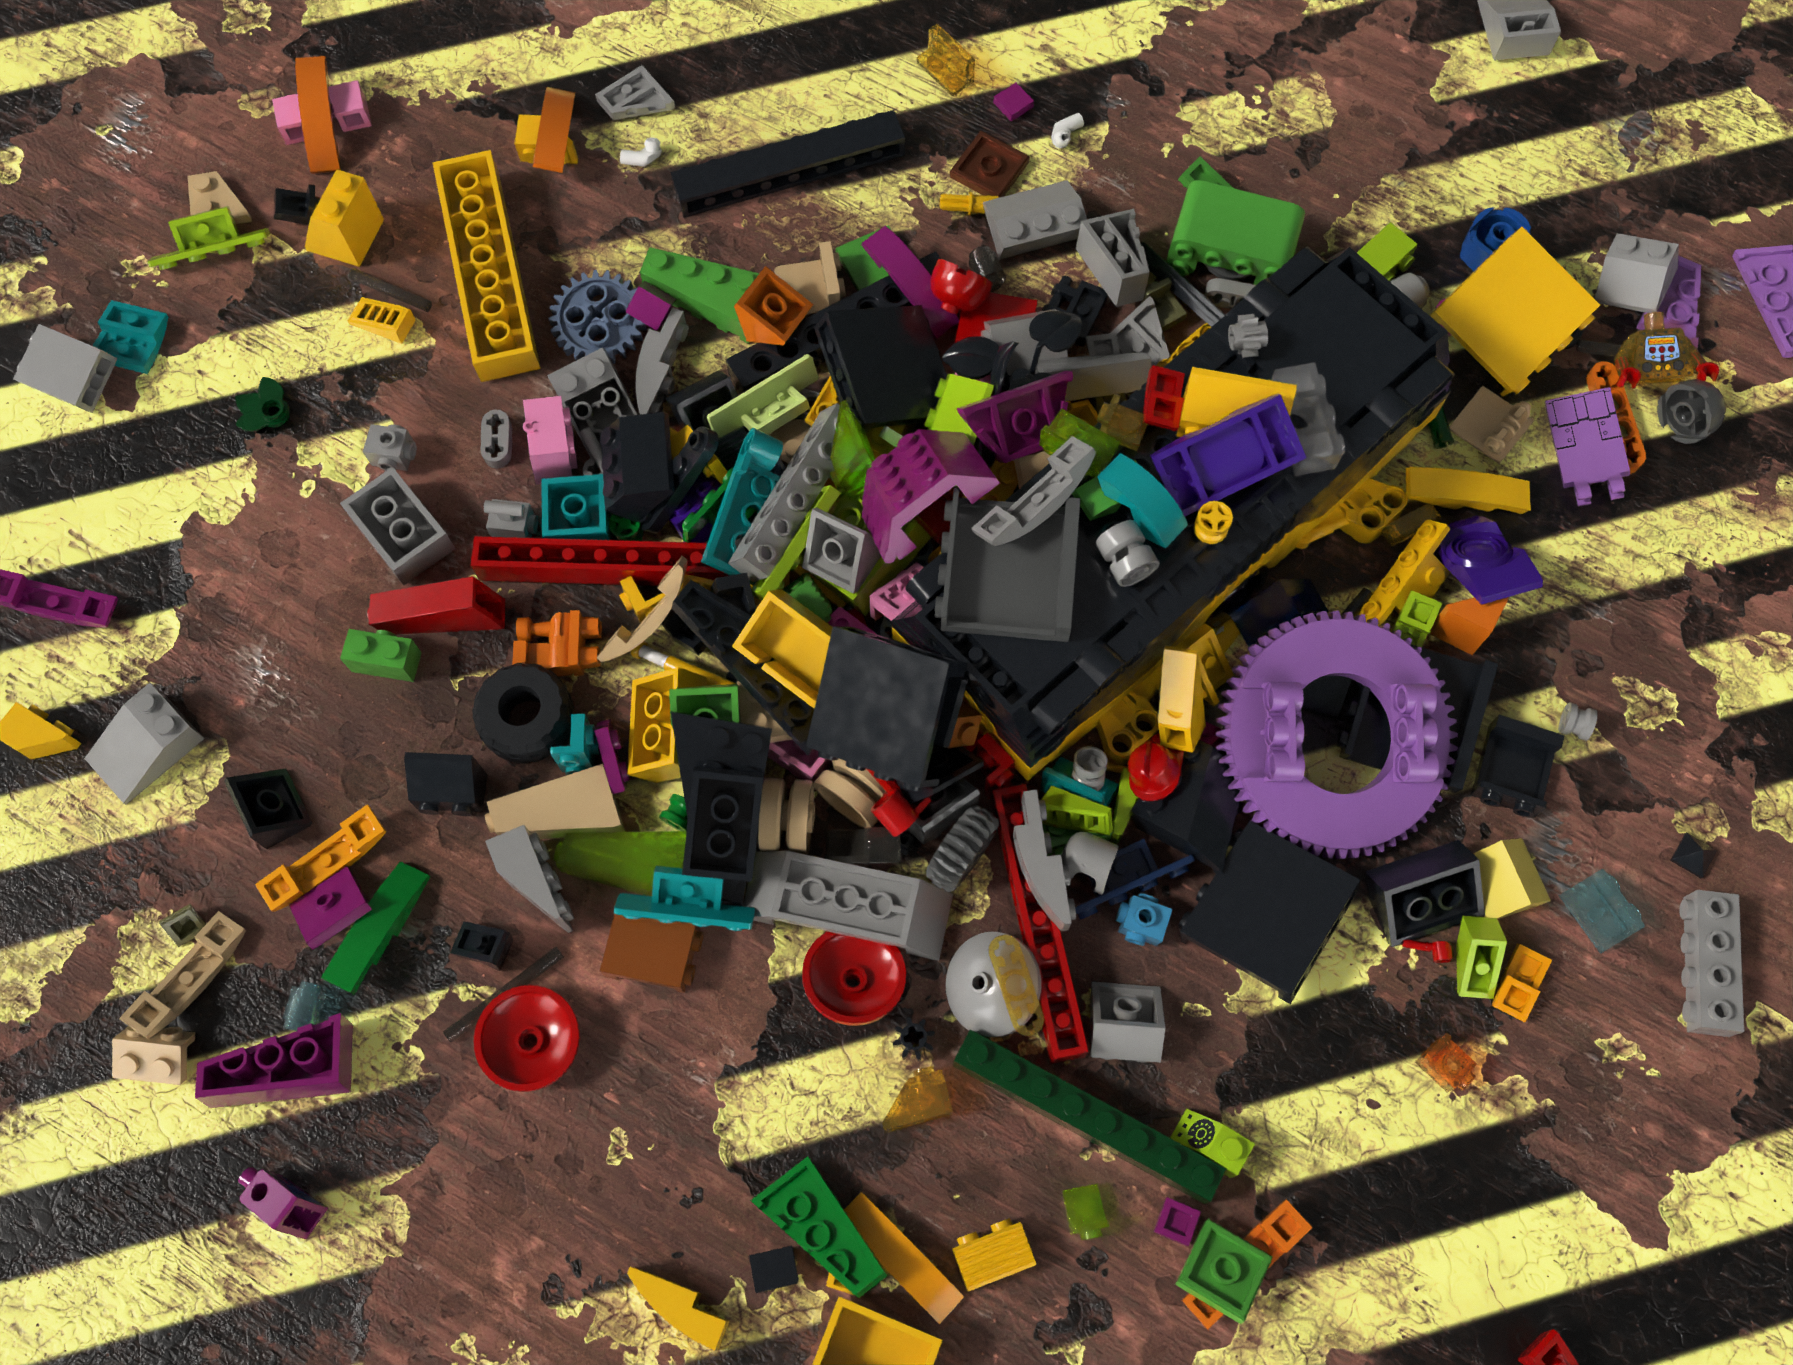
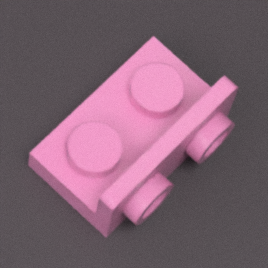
(892, 597)

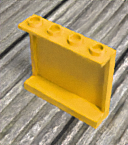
(1516, 311)

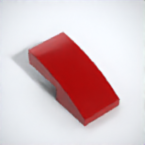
(1163, 398)

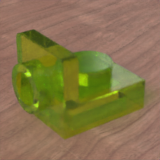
(1085, 1211)

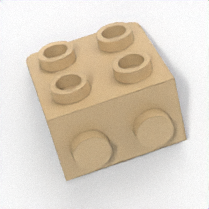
(816, 279)

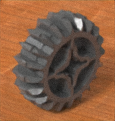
(962, 848)

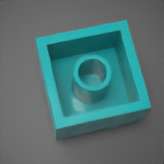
(574, 508)

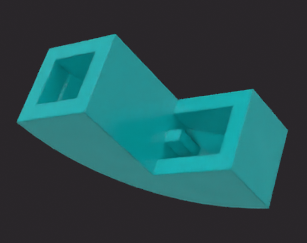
(1146, 497)

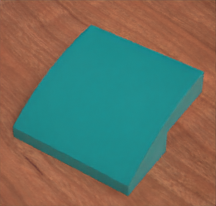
(131, 335)

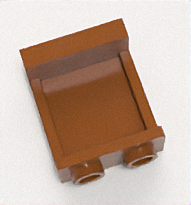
(652, 951)

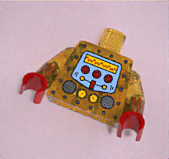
(1660, 356)

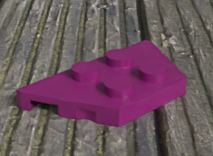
(1014, 419)

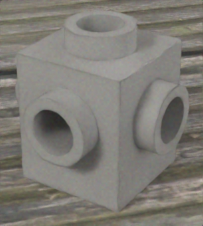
(389, 447)

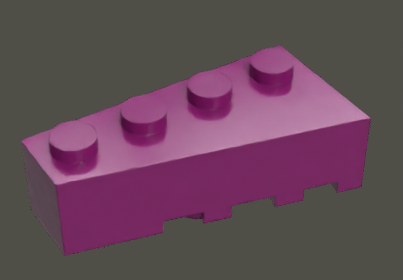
(281, 1068)

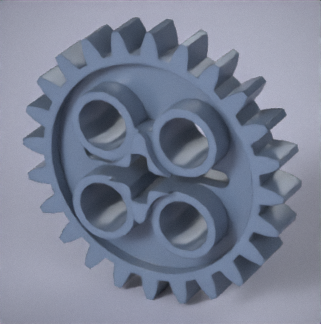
(578, 302)

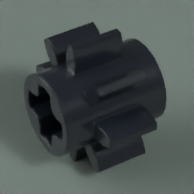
(919, 1031)

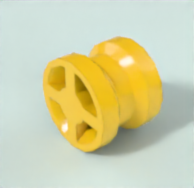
(1218, 516)

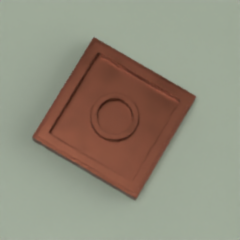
(989, 166)

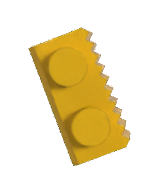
(993, 1255)

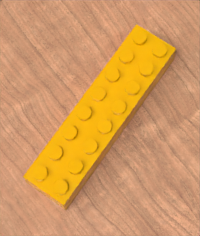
(486, 266)

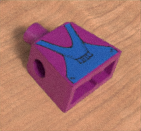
(280, 1202)

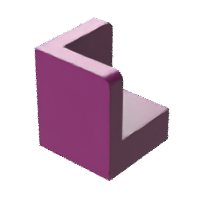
(650, 305)

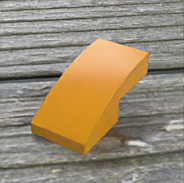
(1520, 982)

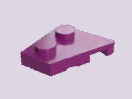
(609, 744)

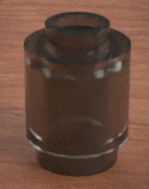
(986, 263)

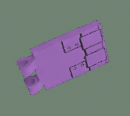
(1588, 443)

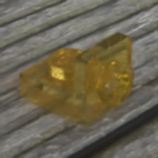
(1122, 423)

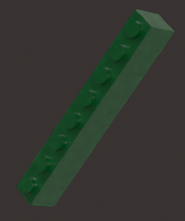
(1089, 1117)

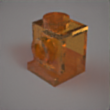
(1435, 1059)

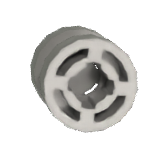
(1090, 767)

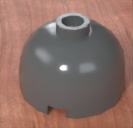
(1691, 410)

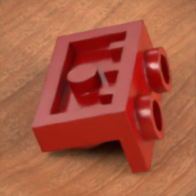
(997, 765)

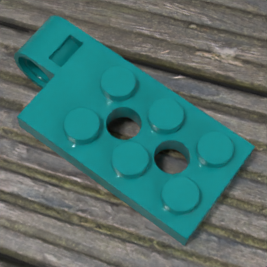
(748, 487)

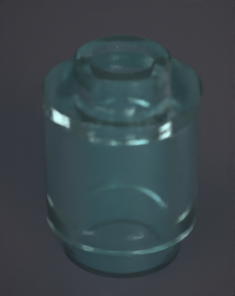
(303, 1006)

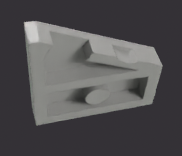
(634, 96)
(1143, 333)

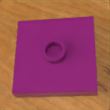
(330, 907)

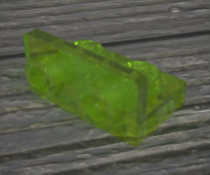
(1067, 425)

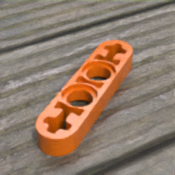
(1624, 413)

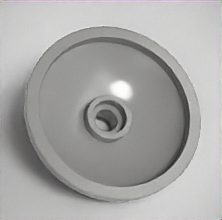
(984, 1008)

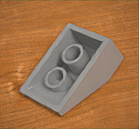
(142, 743)

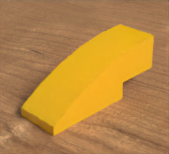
(678, 1308)

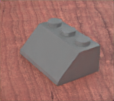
(1034, 219)

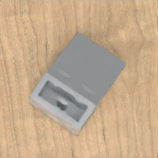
(1519, 27)
(592, 393)
(523, 865)

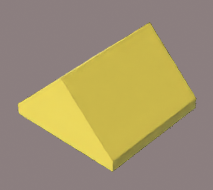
(1509, 879)

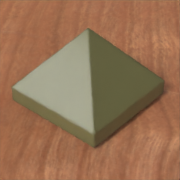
(183, 925)

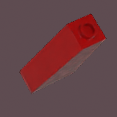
(438, 607)

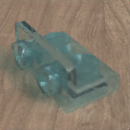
(1602, 910)

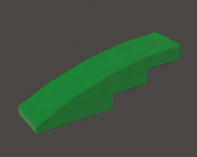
(374, 930)

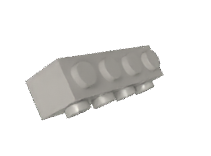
(1712, 963)

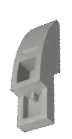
(655, 360)
(1043, 873)

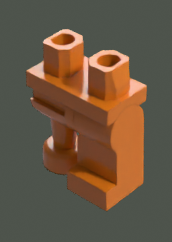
(566, 646)

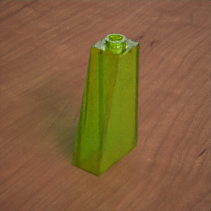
(620, 858)

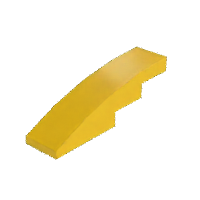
(1467, 488)

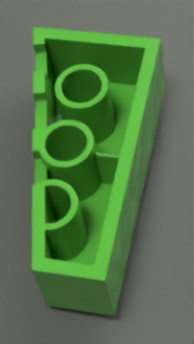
(699, 286)

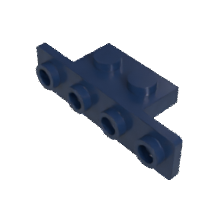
(1130, 869)

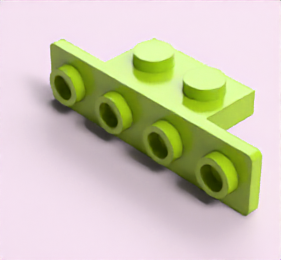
(204, 234)

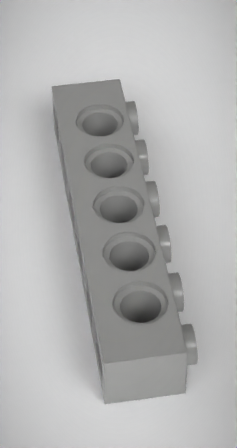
(788, 501)

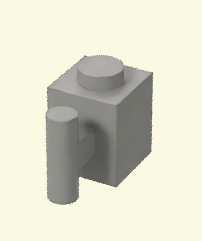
(510, 519)

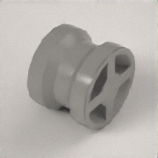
(1577, 721)

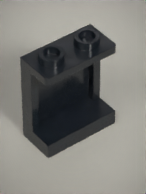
(1516, 766)

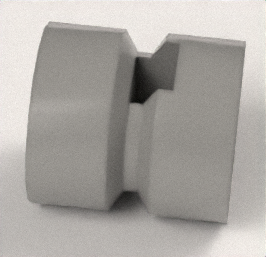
(1126, 551)

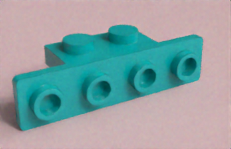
(685, 900)

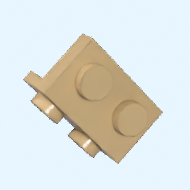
(152, 1059)

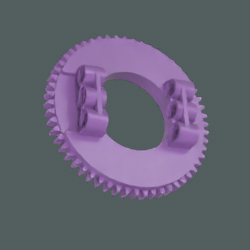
(1268, 732)

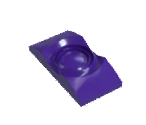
(1229, 454)
(1486, 561)

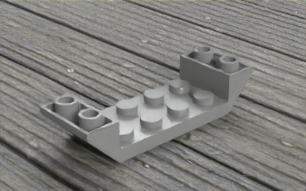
(849, 901)

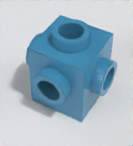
(1154, 916)

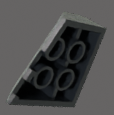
(1198, 811)

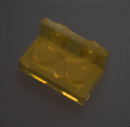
(947, 61)

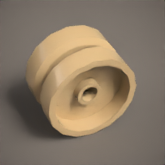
(850, 792)
(789, 815)

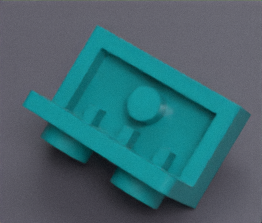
(582, 747)

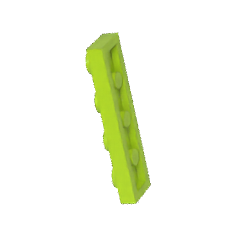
(792, 555)

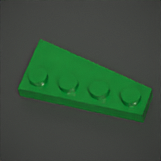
(817, 1221)

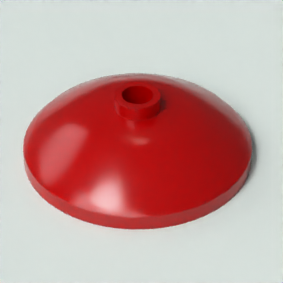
(839, 958)
(507, 1025)

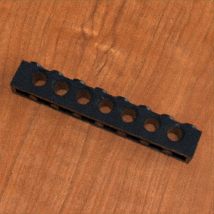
(745, 365)

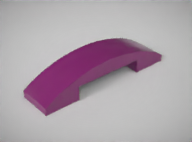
(910, 276)
(56, 602)

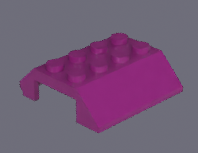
(913, 478)

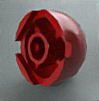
(958, 287)

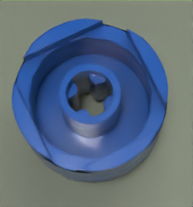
(1488, 233)

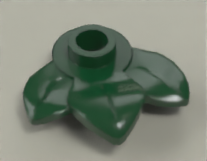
(259, 407)

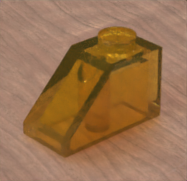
(919, 1101)

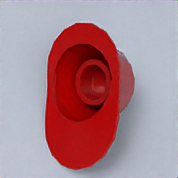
(1154, 770)

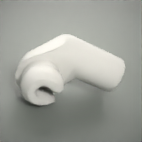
(1063, 129)
(643, 157)

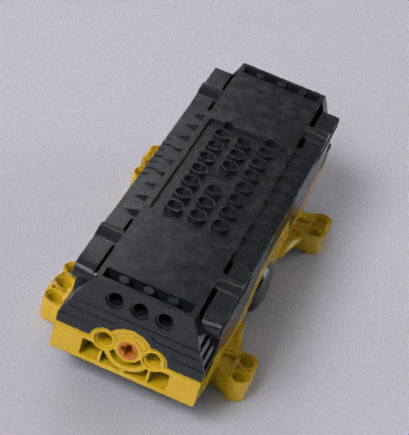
(1385, 382)

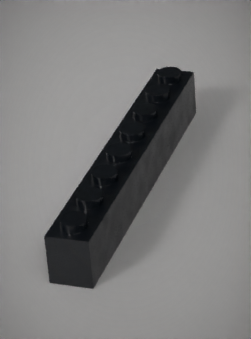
(788, 163)

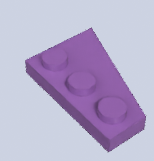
(1681, 300)

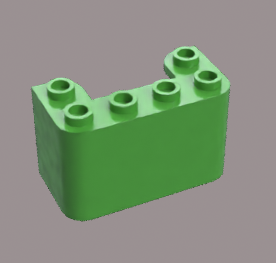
(1234, 231)

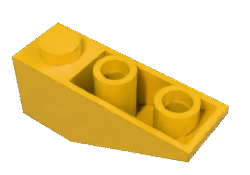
(1181, 700)

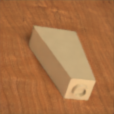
(560, 806)

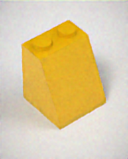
(344, 220)

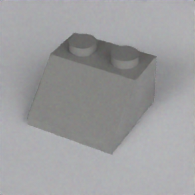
(1637, 273)
(1126, 1022)

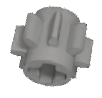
(1248, 335)

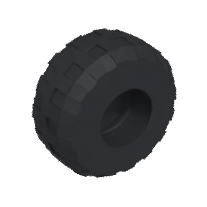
(505, 691)

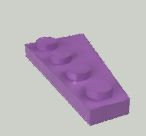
(1770, 282)

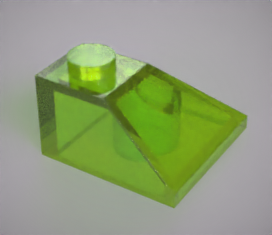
(850, 453)

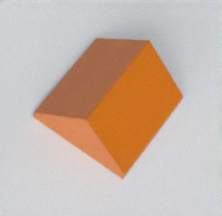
(770, 309)
(1467, 623)

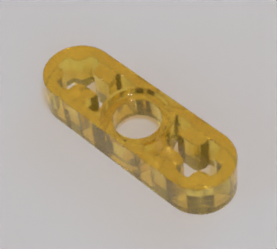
(1016, 1013)

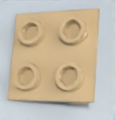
(1492, 424)

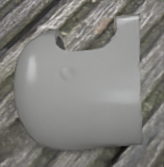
(1090, 856)

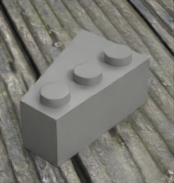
(1115, 255)

